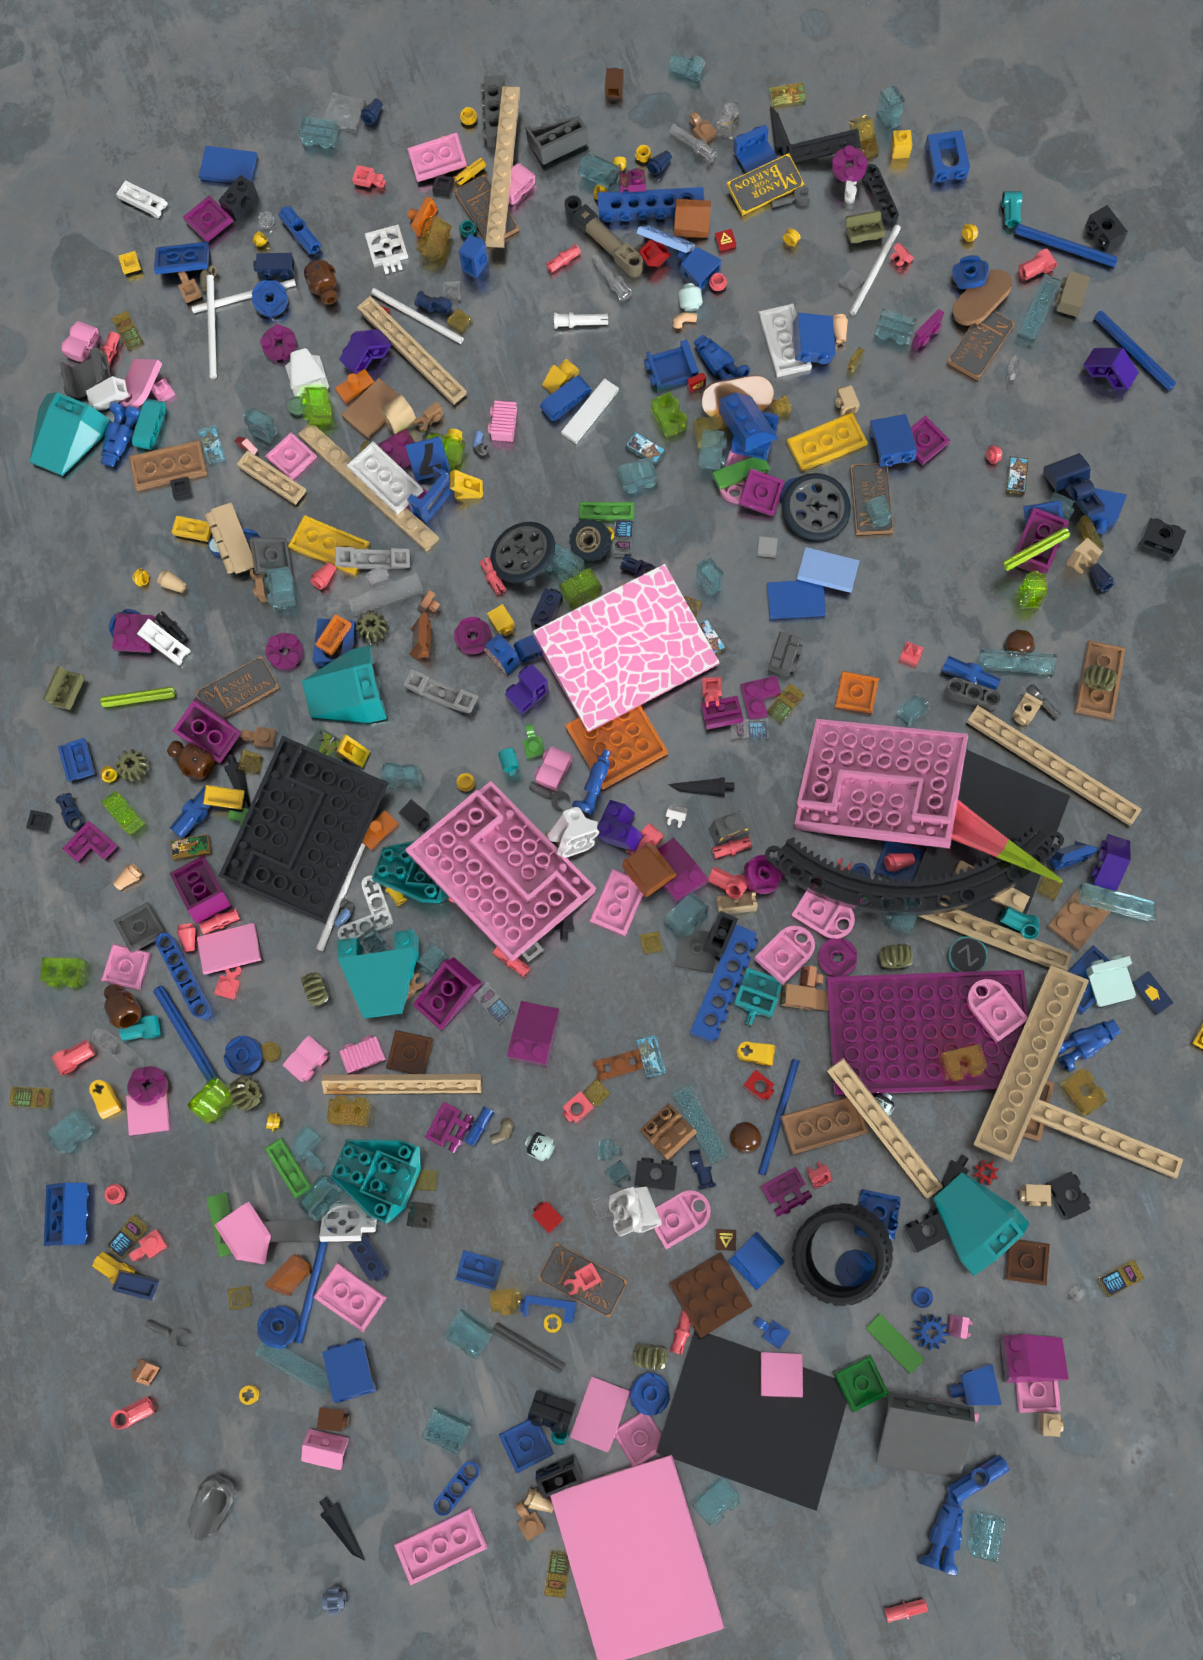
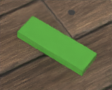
(738, 472)
(606, 511)
(288, 1168)
(219, 1208)
(895, 1343)

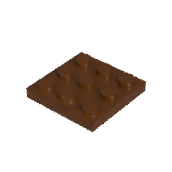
(710, 1295)

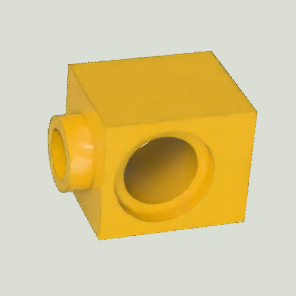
(901, 144)
(501, 621)

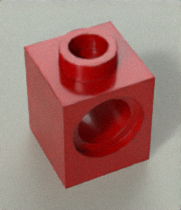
(654, 253)
(758, 1077)
(547, 1216)

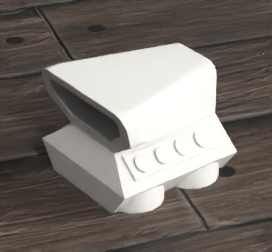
(305, 371)
(573, 833)
(633, 1211)

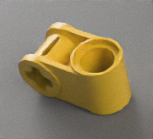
(760, 1053)
(105, 1102)

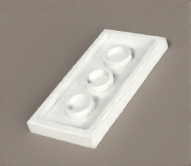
(779, 336)
(384, 477)

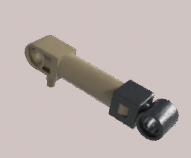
(588, 222)

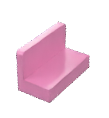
(324, 1449)

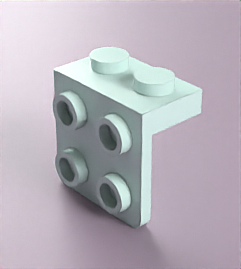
(1111, 980)

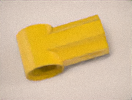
(109, 1266)

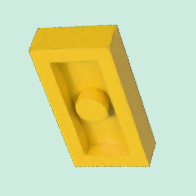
(191, 528)

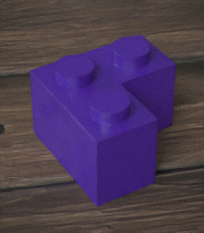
(363, 348)
(1113, 365)
(528, 690)
(616, 828)
(1114, 860)

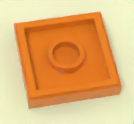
(856, 692)

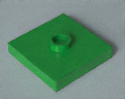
(861, 1383)

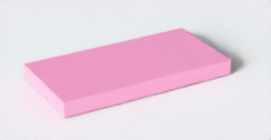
(440, 1546)

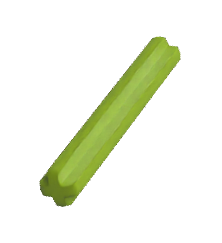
(1036, 549)
(138, 696)

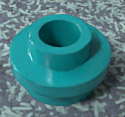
(467, 224)

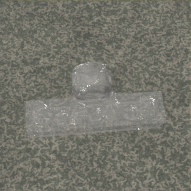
(384, 591)

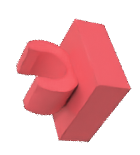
(903, 253)
(911, 653)
(819, 1176)

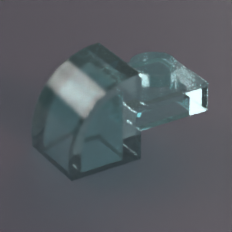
(373, 941)

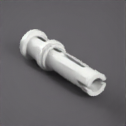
(570, 319)

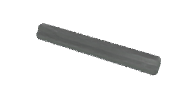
(528, 1348)

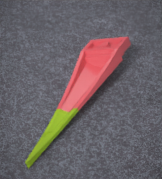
(978, 834)

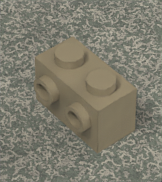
(1073, 293)

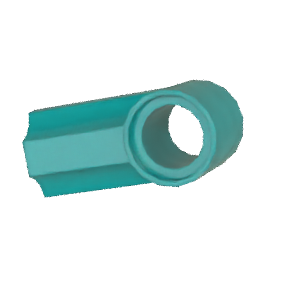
(1012, 207)
(508, 761)
(1020, 922)
(145, 1028)

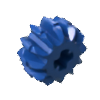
(926, 1325)

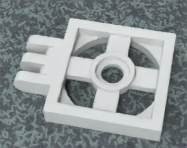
(390, 259)
(363, 1224)

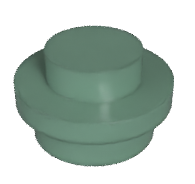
(294, 406)

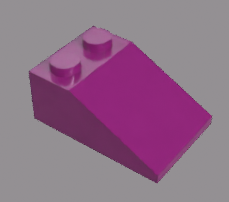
(1037, 528)
(207, 729)
(689, 875)
(199, 889)
(447, 992)
(533, 1033)
(1033, 1358)

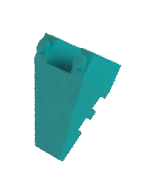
(380, 978)

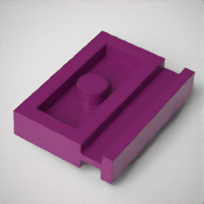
(633, 180)
(931, 326)
(725, 714)

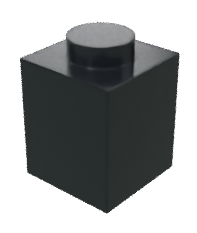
(414, 815)

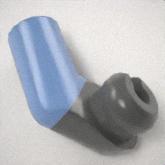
(477, 443)
(345, 914)

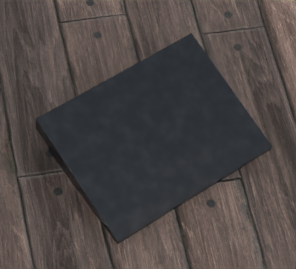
(1009, 805)
(303, 829)
(751, 1438)

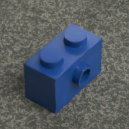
(473, 255)

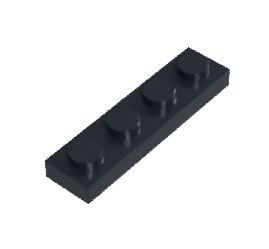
(824, 146)

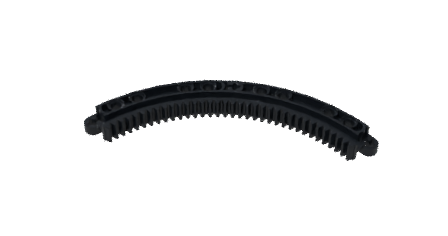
(847, 888)

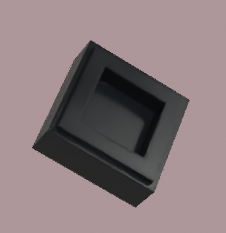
(443, 185)
(181, 488)
(38, 821)

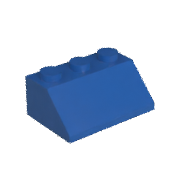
(746, 421)
(65, 1214)

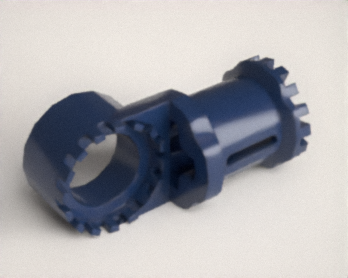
(440, 304)
(635, 566)
(69, 811)
(703, 1173)

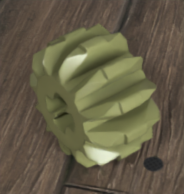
(366, 631)
(1100, 678)
(127, 760)
(896, 956)
(314, 988)
(244, 1092)
(650, 1356)

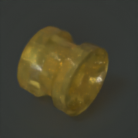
(781, 405)

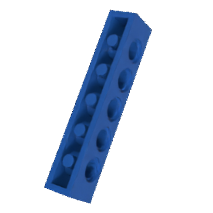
(658, 198)
(700, 1027)

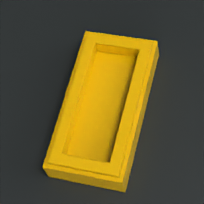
(223, 797)

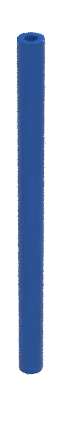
(777, 1121)
(311, 1291)

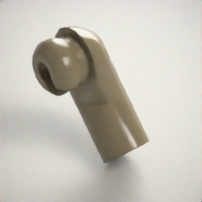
(212, 270)
(504, 1133)

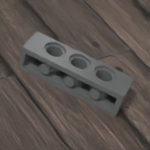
(491, 104)

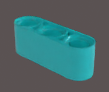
(149, 424)

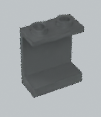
(85, 375)

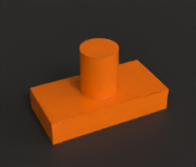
(426, 210)
(354, 386)
(333, 634)
(379, 830)

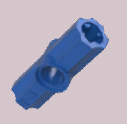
(303, 236)
(970, 672)
(192, 812)
(967, 1485)

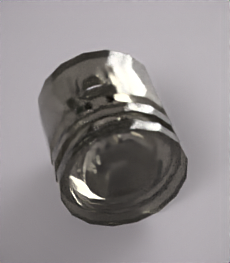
(420, 1215)

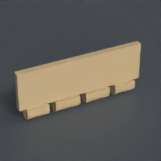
(231, 539)

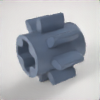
(334, 1600)

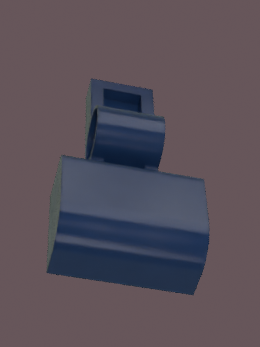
(1071, 475)

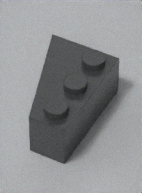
(557, 139)

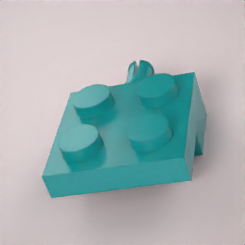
(758, 994)

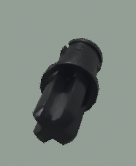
(171, 626)

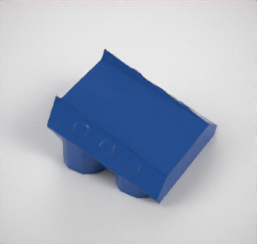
(1072, 855)
(884, 1206)
(756, 1260)

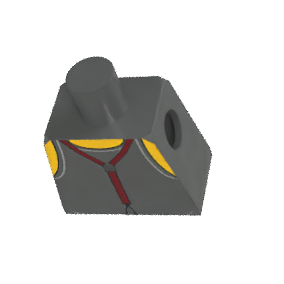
(728, 828)

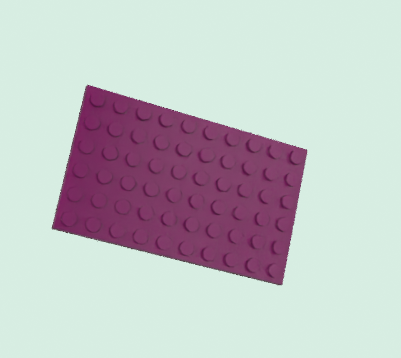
(902, 1023)

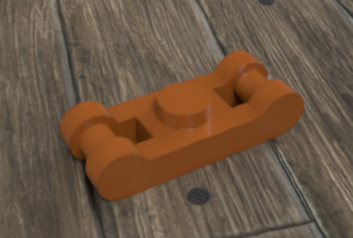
(619, 1065)

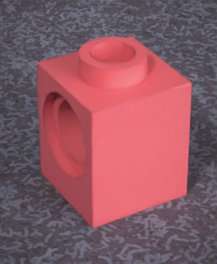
(586, 1107)

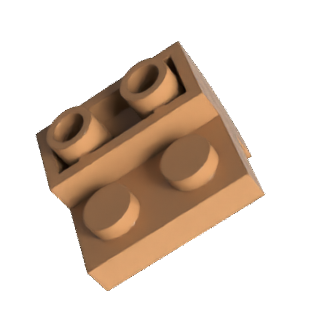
(668, 1131)

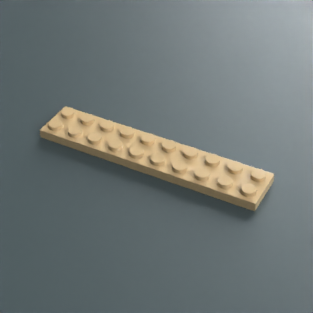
(1031, 1063)

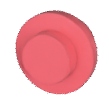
(717, 282)
(994, 454)
(114, 1193)

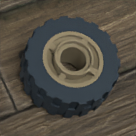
(600, 544)

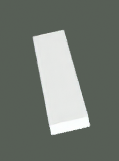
(590, 411)

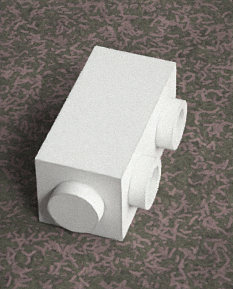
(108, 391)

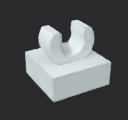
(676, 812)

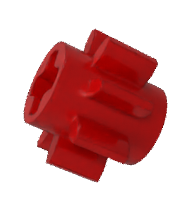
(984, 1166)

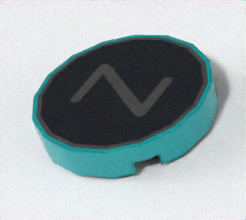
(967, 955)

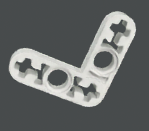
(376, 913)

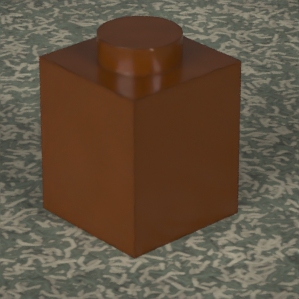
(614, 82)
(333, 1418)

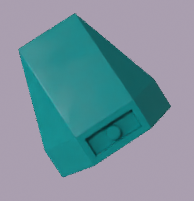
(65, 432)
(345, 689)
(401, 873)
(378, 1175)
(978, 1222)

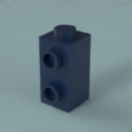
(274, 265)
(546, 608)
(369, 1258)

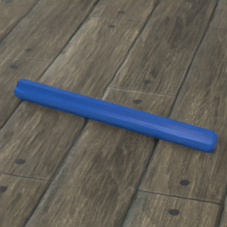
(1066, 245)
(1135, 350)
(184, 1033)

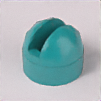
(559, 1439)

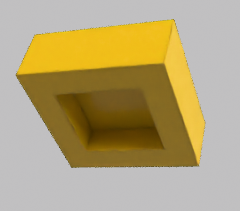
(129, 262)

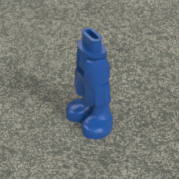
(719, 359)
(116, 434)
(593, 786)
(1088, 1042)
(945, 1533)

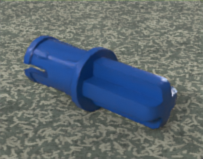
(478, 1126)

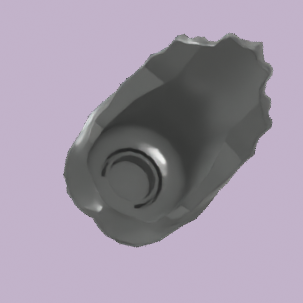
(210, 1506)

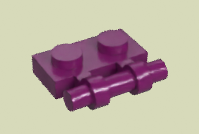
(443, 1124)
(784, 1185)

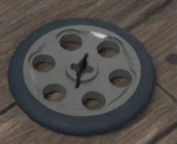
(828, 486)
(537, 563)

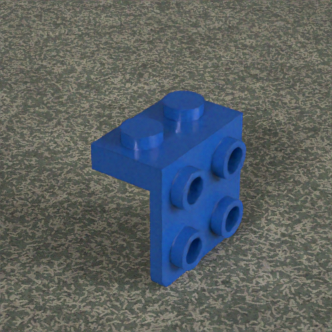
(753, 148)

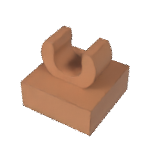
(427, 602)
(809, 977)
(144, 1372)

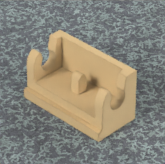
(1085, 553)
(744, 904)

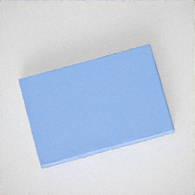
(666, 238)
(828, 569)

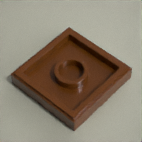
(409, 1053)
(1027, 1262)

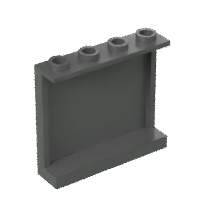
(925, 1435)

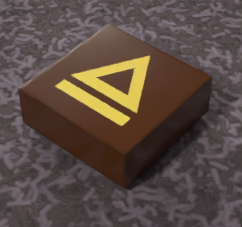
(725, 1239)

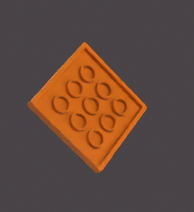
(627, 737)

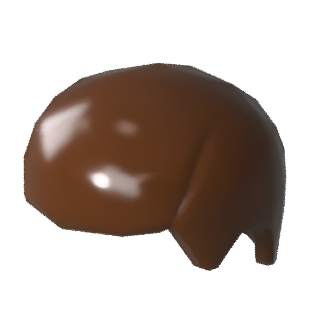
(1020, 641)
(745, 1137)

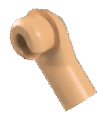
(684, 317)

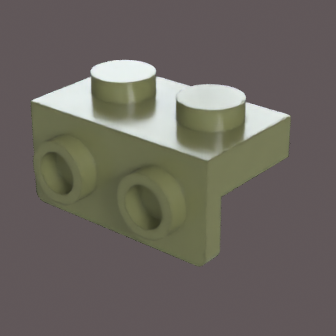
(864, 226)
(63, 688)

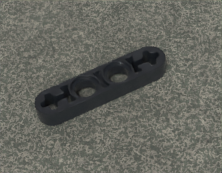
(882, 194)

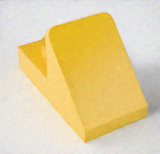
(560, 376)
(465, 485)
(352, 751)

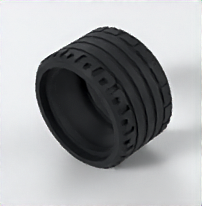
(810, 1276)

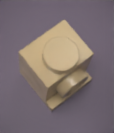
(847, 400)
(1030, 703)
(1036, 1194)
(1050, 1424)

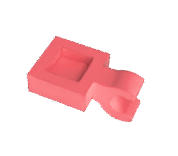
(365, 176)
(150, 1245)

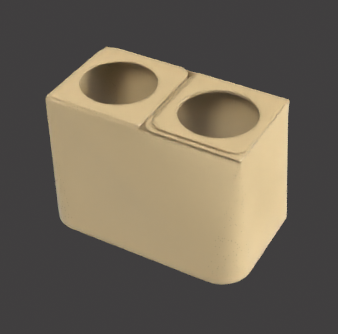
(398, 414)

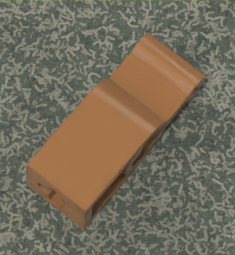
(804, 997)

